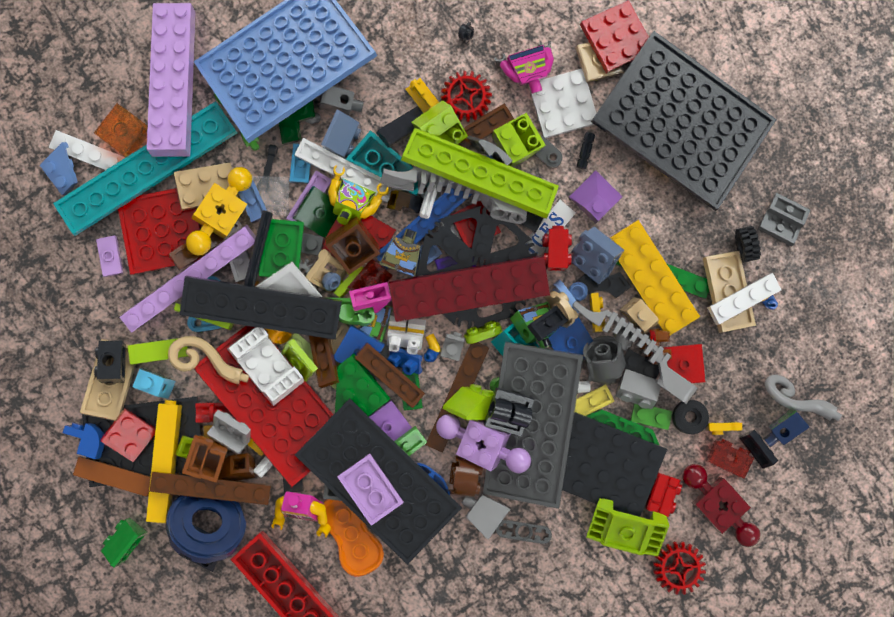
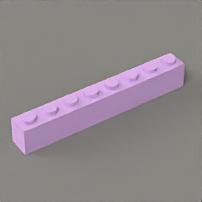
(201, 268)

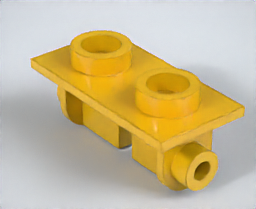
(421, 95)

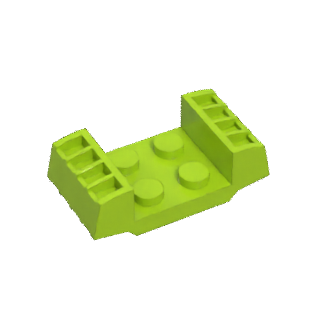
(627, 531)

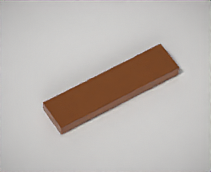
(112, 476)

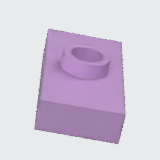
(109, 256)

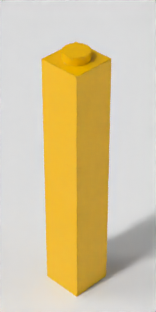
(164, 457)

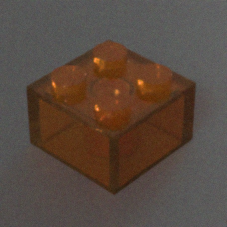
(122, 131)

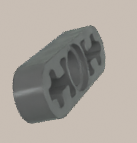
(537, 539)

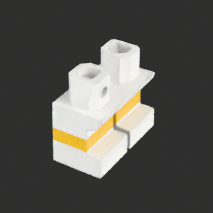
(399, 338)

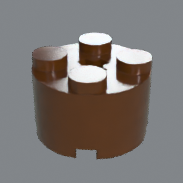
(464, 477)

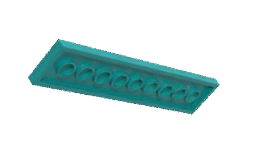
(140, 173)

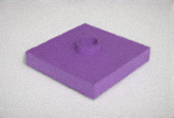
(391, 420)

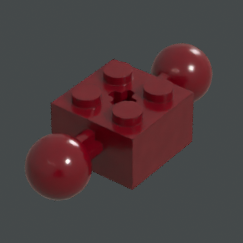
(734, 507)

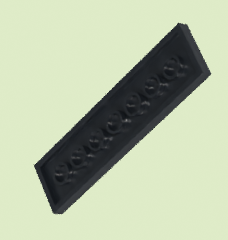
(260, 307)

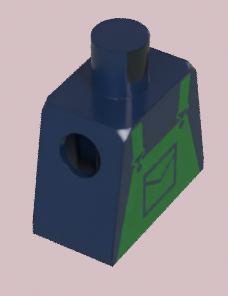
(794, 426)

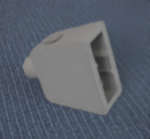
(485, 513)

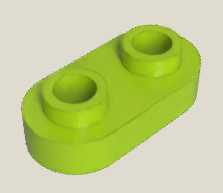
(476, 334)

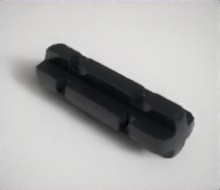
(585, 150)

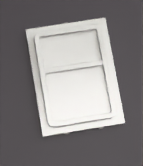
(290, 280)

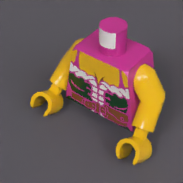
(301, 507)

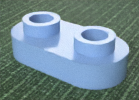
(560, 287)

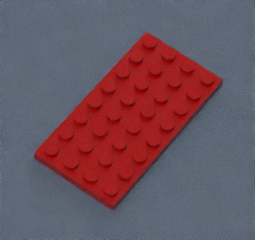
(274, 429)

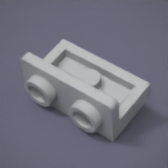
(229, 432)

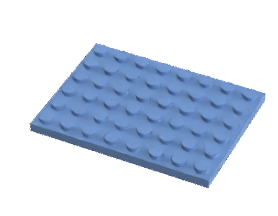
(283, 62)

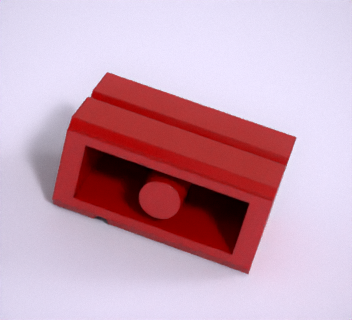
(663, 494)

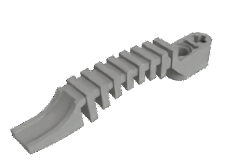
(405, 180)
(668, 378)

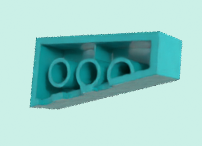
(376, 156)

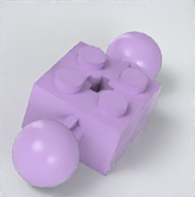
(473, 450)

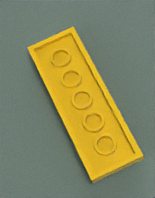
(654, 278)

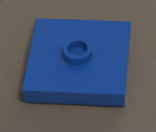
(571, 338)
(353, 342)

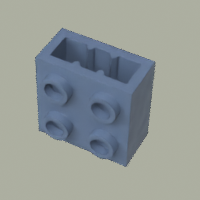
(596, 254)

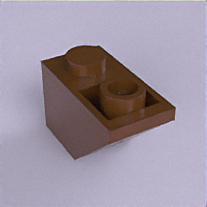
(238, 467)

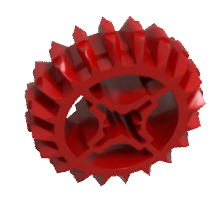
(461, 80)
(677, 559)

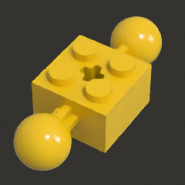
(232, 207)

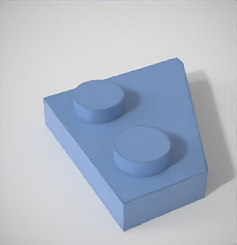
(60, 169)

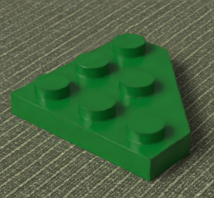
(358, 385)
(624, 425)

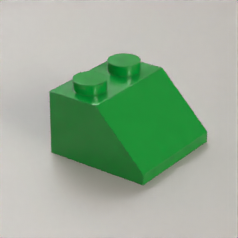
(123, 542)

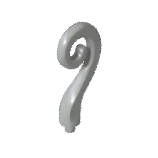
(783, 397)

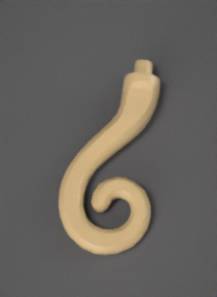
(226, 371)

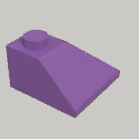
(595, 196)

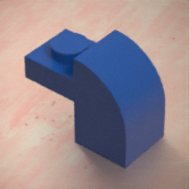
(90, 442)

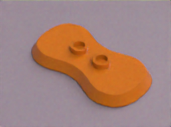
(358, 548)

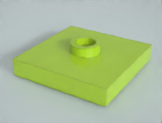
(299, 359)

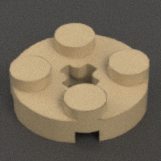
(562, 303)

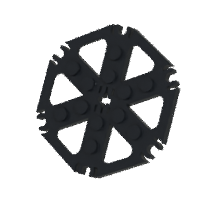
(480, 249)

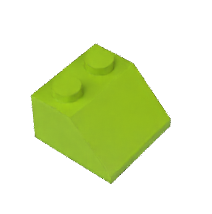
(470, 402)

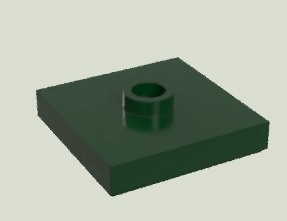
(316, 212)

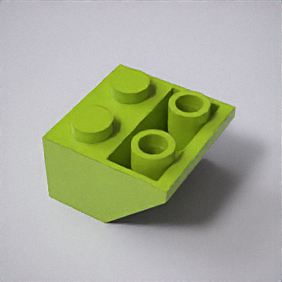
(441, 122)
(518, 139)

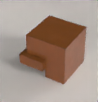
(205, 459)

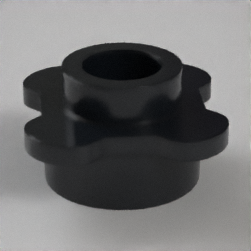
(466, 32)

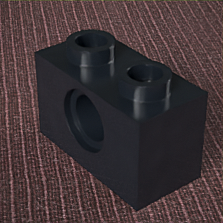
(116, 372)

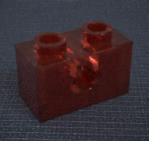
(370, 275)
(740, 464)

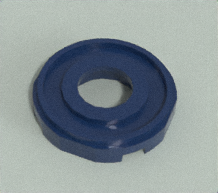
(201, 546)

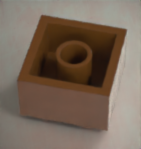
(352, 245)

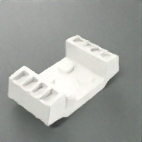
(265, 365)

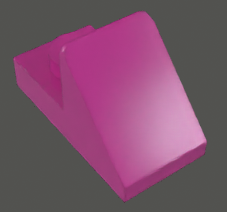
(372, 296)

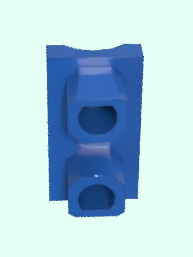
(408, 362)

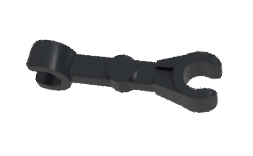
(272, 152)

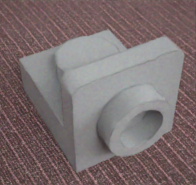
(452, 346)

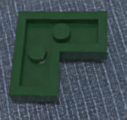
(290, 126)

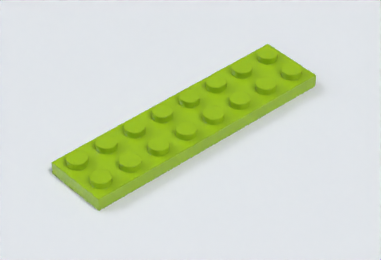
(480, 173)

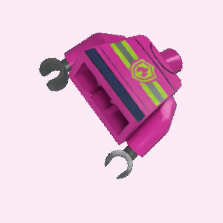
(528, 66)

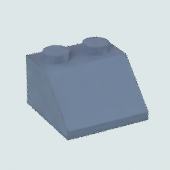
(341, 134)

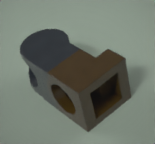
(402, 199)

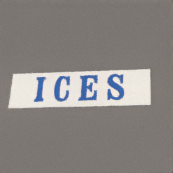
(560, 216)

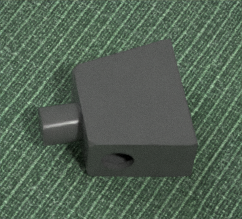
(331, 101)

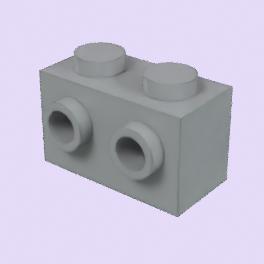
(638, 389)

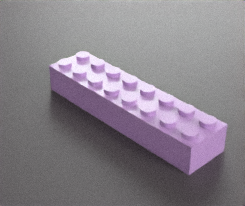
(171, 80)

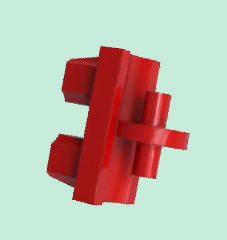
(206, 411)

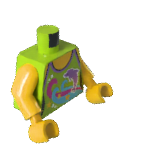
(352, 199)

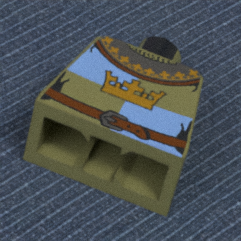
(402, 254)

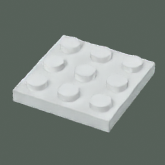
(564, 103)

